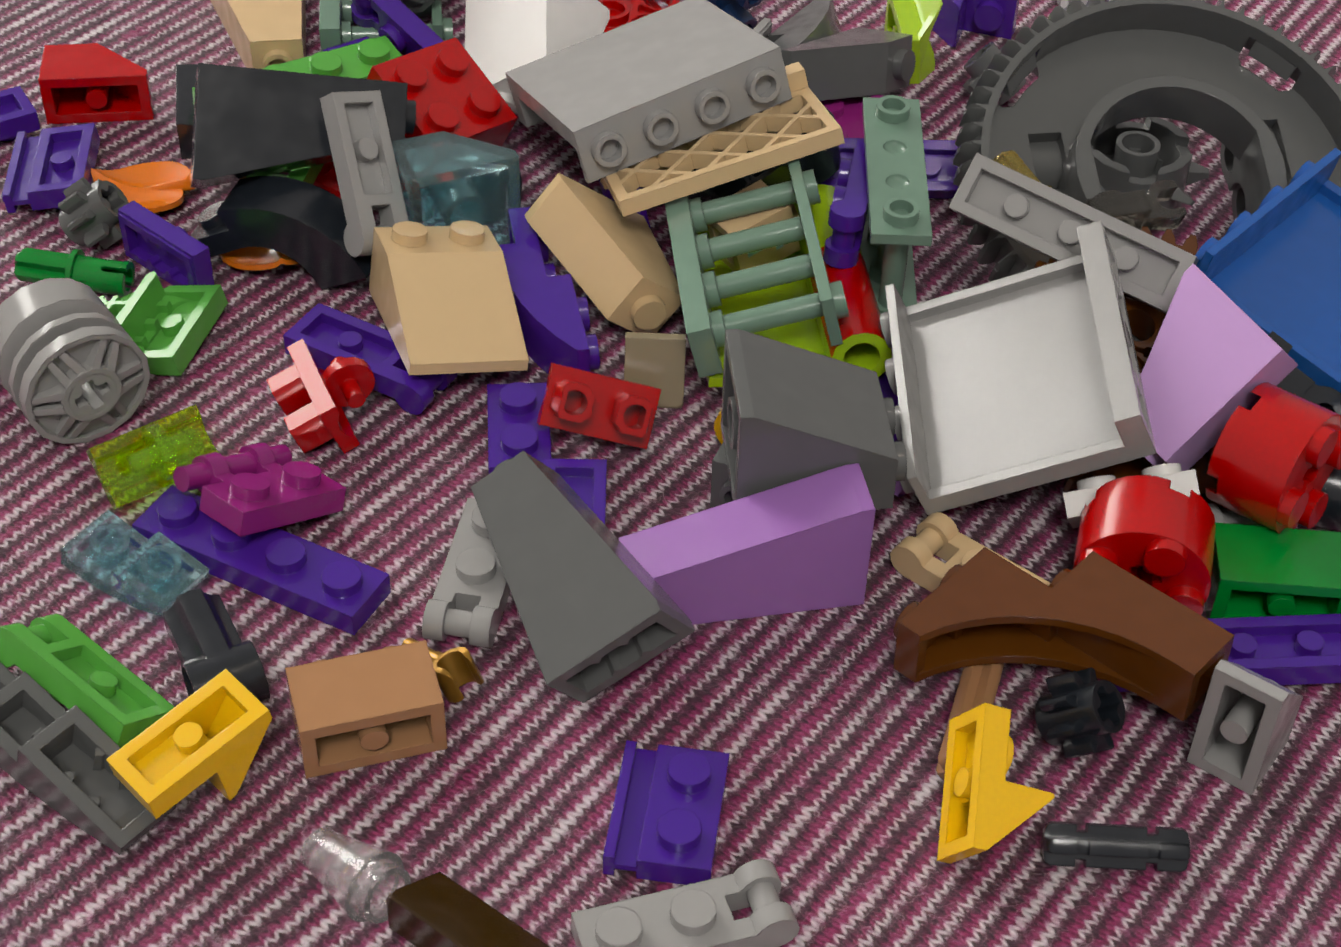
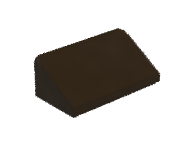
(448, 915)

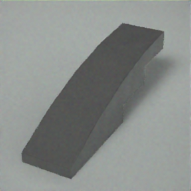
(65, 764)

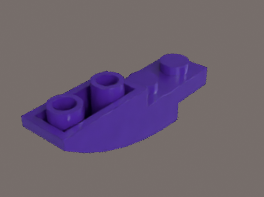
(546, 303)

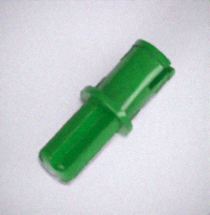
(100, 274)

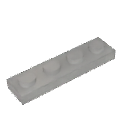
(1048, 224)

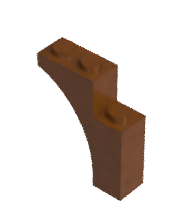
(1078, 622)

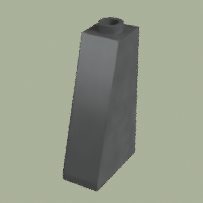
(574, 583)

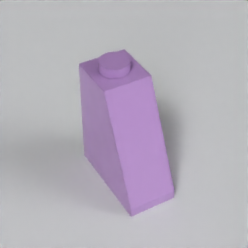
(1204, 369)

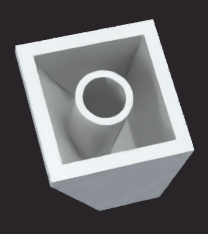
(517, 32)

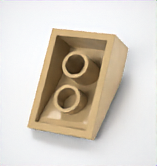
(446, 298)

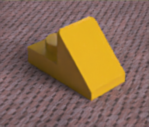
(199, 740)
(976, 798)

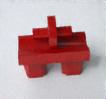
(316, 397)
(599, 406)

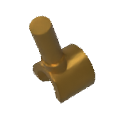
(453, 670)

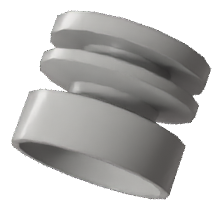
(69, 361)

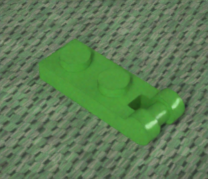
(82, 675)

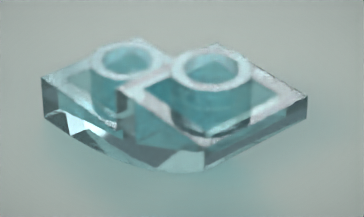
(130, 566)

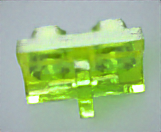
(147, 456)

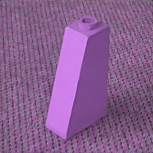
(767, 551)

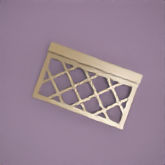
(755, 133)

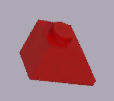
(92, 85)

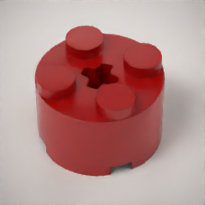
(1276, 459)
(1152, 536)

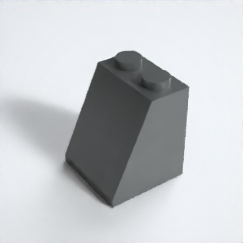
(802, 415)

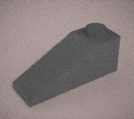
(855, 63)

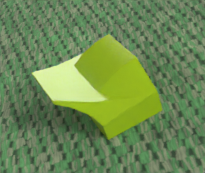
(917, 19)

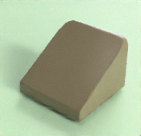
(657, 362)

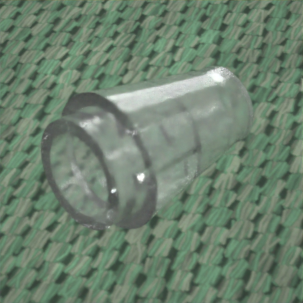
(354, 873)

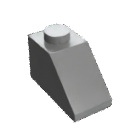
(1242, 725)

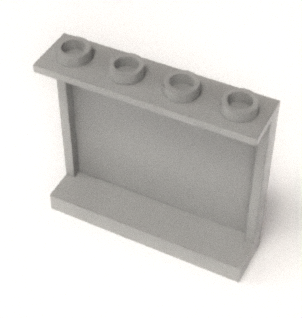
(651, 85)
(1017, 380)

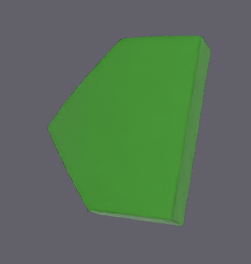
(168, 321)

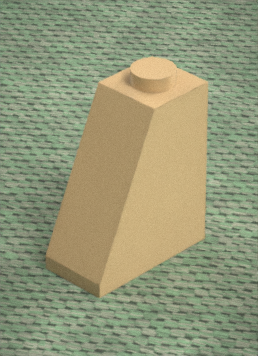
(607, 254)

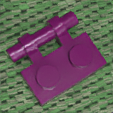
(259, 488)

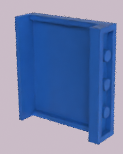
(1287, 267)

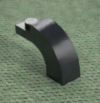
(288, 219)

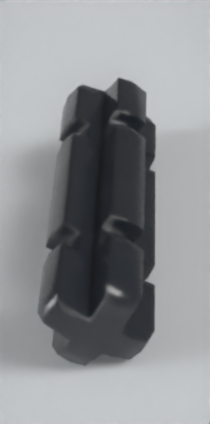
(1115, 846)

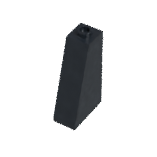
(273, 120)

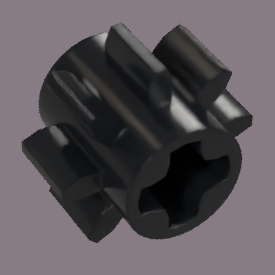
(1080, 713)

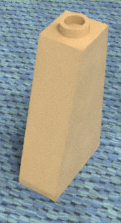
(265, 29)

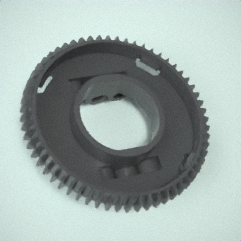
(1140, 62)

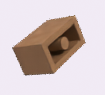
(366, 708)

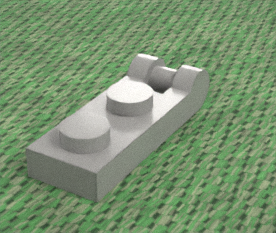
(363, 165)
(470, 587)
(695, 915)

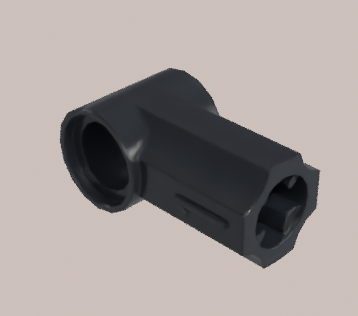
(210, 644)

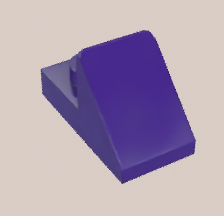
(978, 16)

